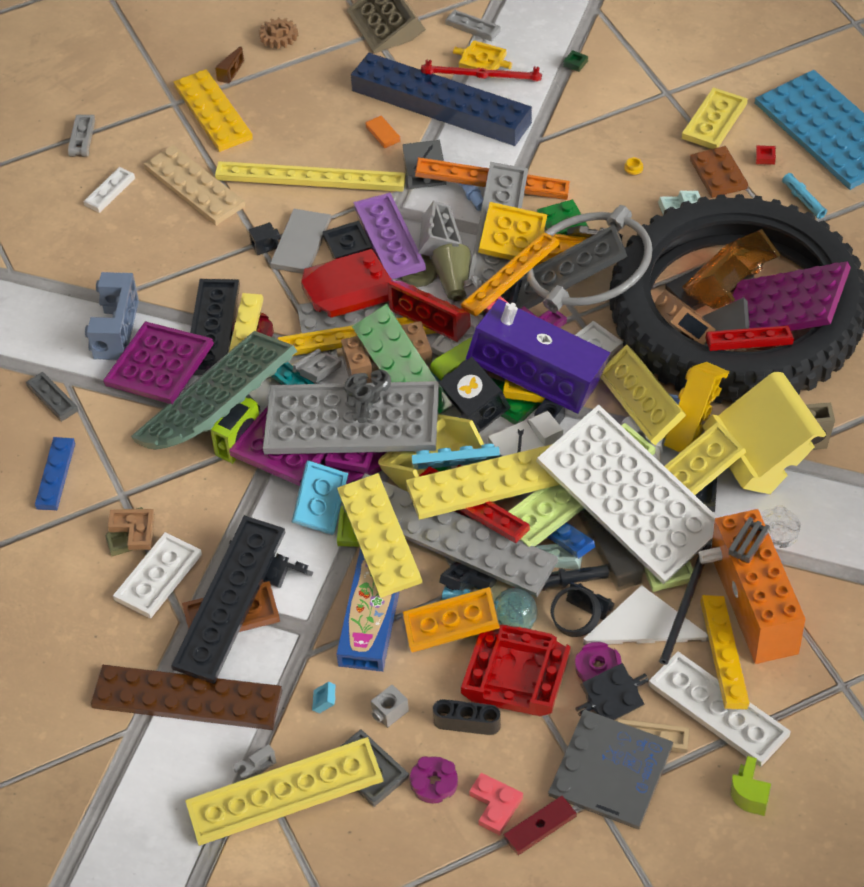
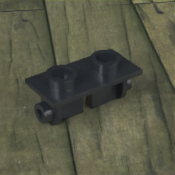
(583, 601)

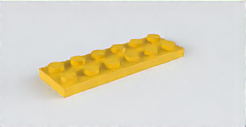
(213, 110)

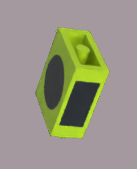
(231, 428)

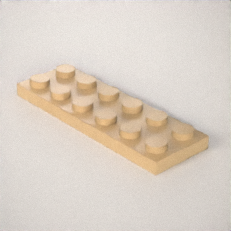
(194, 185)

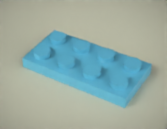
(448, 458)

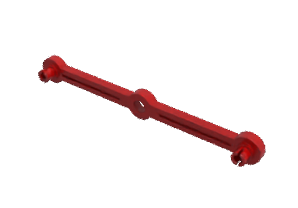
(534, 75)

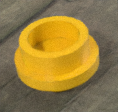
(633, 166)

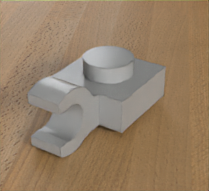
(259, 762)

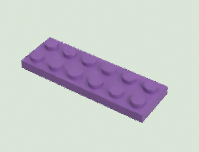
(389, 236)

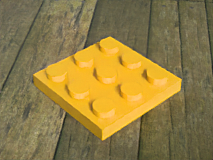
(510, 230)

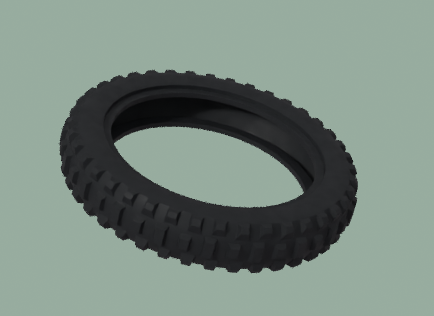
(719, 223)

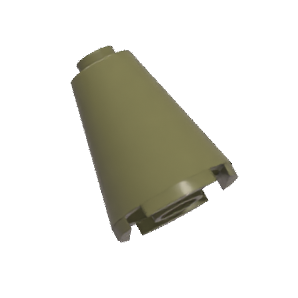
(452, 269)

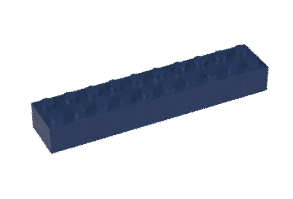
(442, 99)

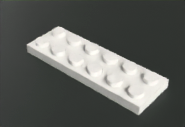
(700, 697)

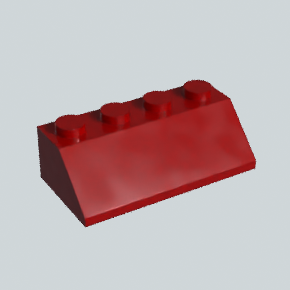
(431, 311)

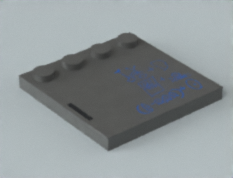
(611, 769)

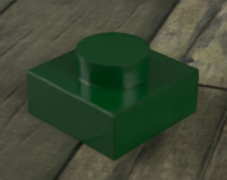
(575, 61)

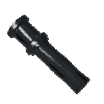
(563, 578)

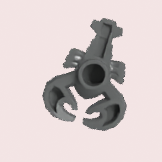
(365, 394)

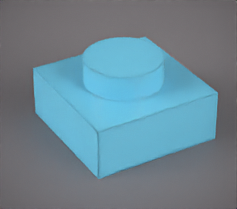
(324, 697)

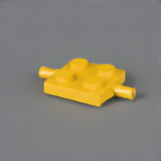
(482, 56)

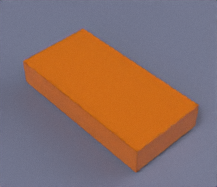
(382, 131)

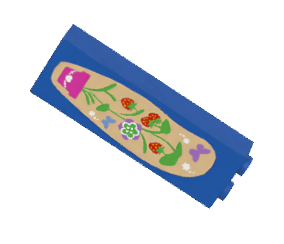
(366, 623)

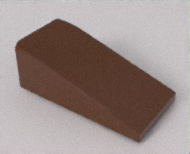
(229, 66)

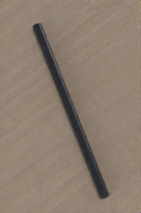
(683, 608)

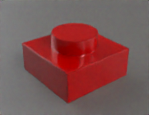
(765, 155)

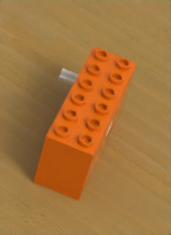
(757, 590)

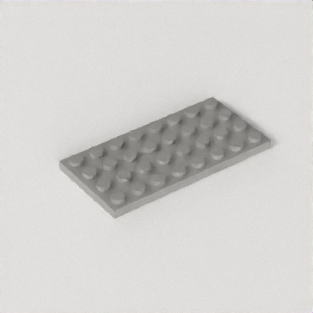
(321, 421)

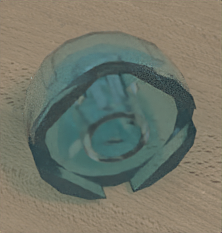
(516, 608)

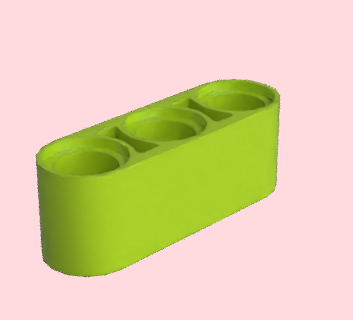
(450, 360)

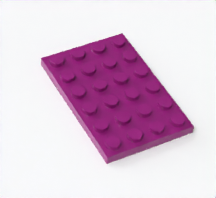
(794, 298)

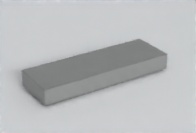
(473, 25)

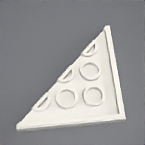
(642, 620)

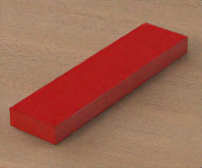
(749, 338)

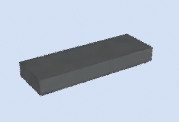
(52, 396)

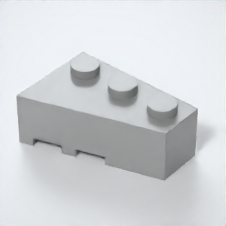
(438, 228)

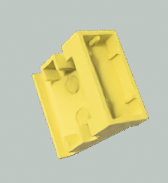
(772, 429)

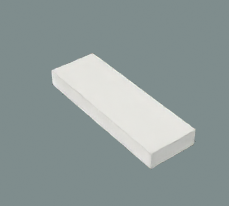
(109, 189)

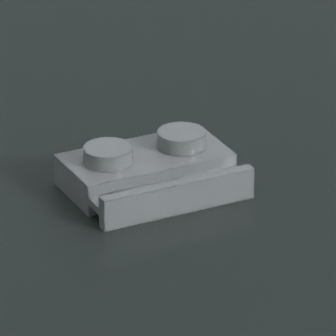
(317, 366)

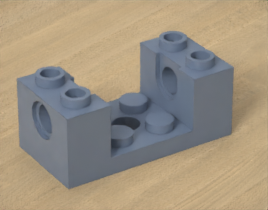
(112, 335)

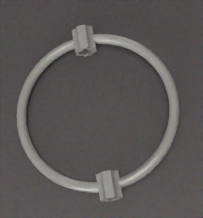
(619, 218)

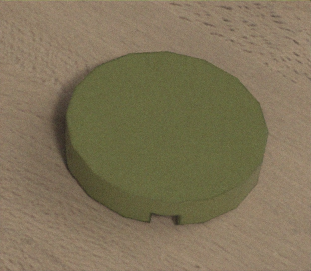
(424, 277)

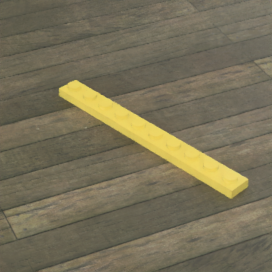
(310, 176)

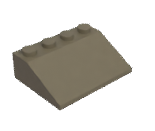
(385, 22)

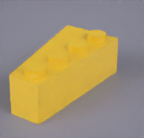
(695, 402)

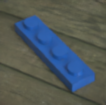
(55, 474)

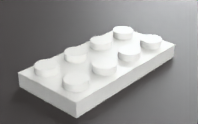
(157, 575)

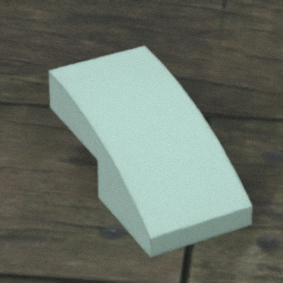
(675, 202)

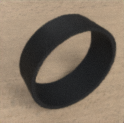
(592, 622)

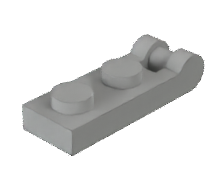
(81, 135)

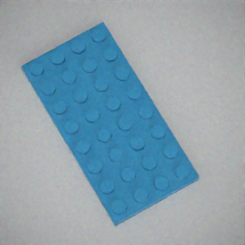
(821, 123)

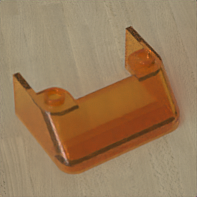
(728, 267)

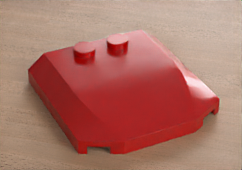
(346, 284)
(516, 670)

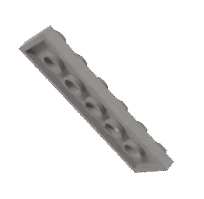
(313, 320)

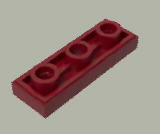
(549, 817)

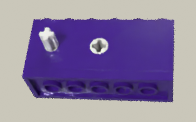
(538, 355)

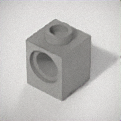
(389, 697)

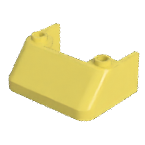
(451, 433)

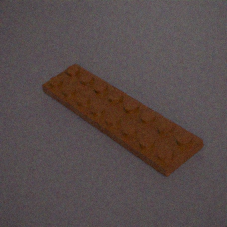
(186, 697)

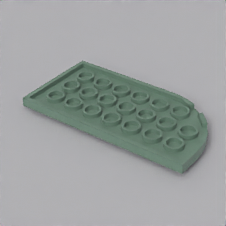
(216, 392)

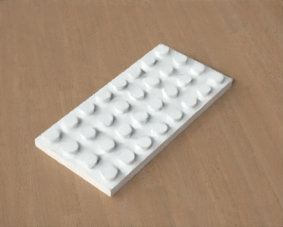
(630, 493)

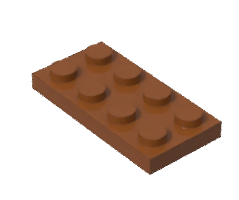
(261, 613)

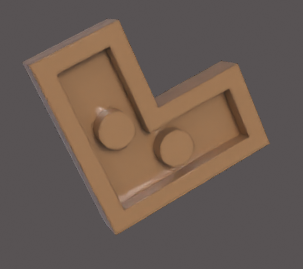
(136, 522)

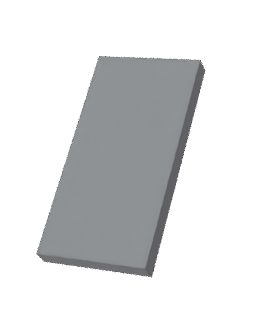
(300, 241)

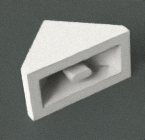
(546, 428)

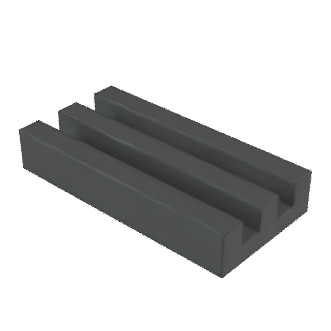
(756, 526)

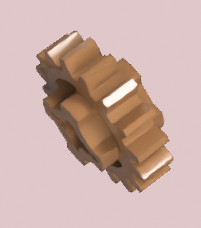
(278, 33)

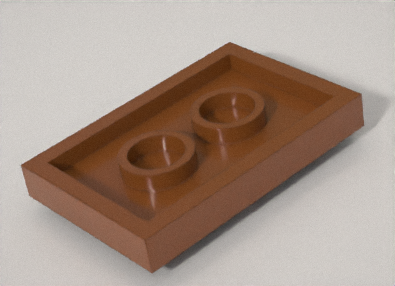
(718, 171)

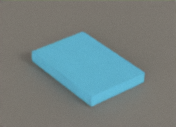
(318, 498)

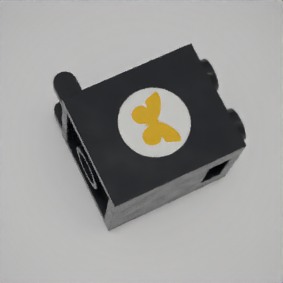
(474, 394)

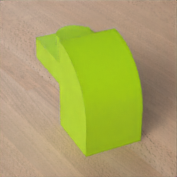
(747, 792)

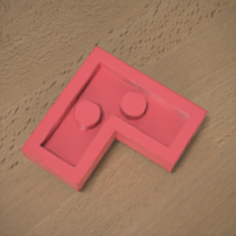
(501, 802)

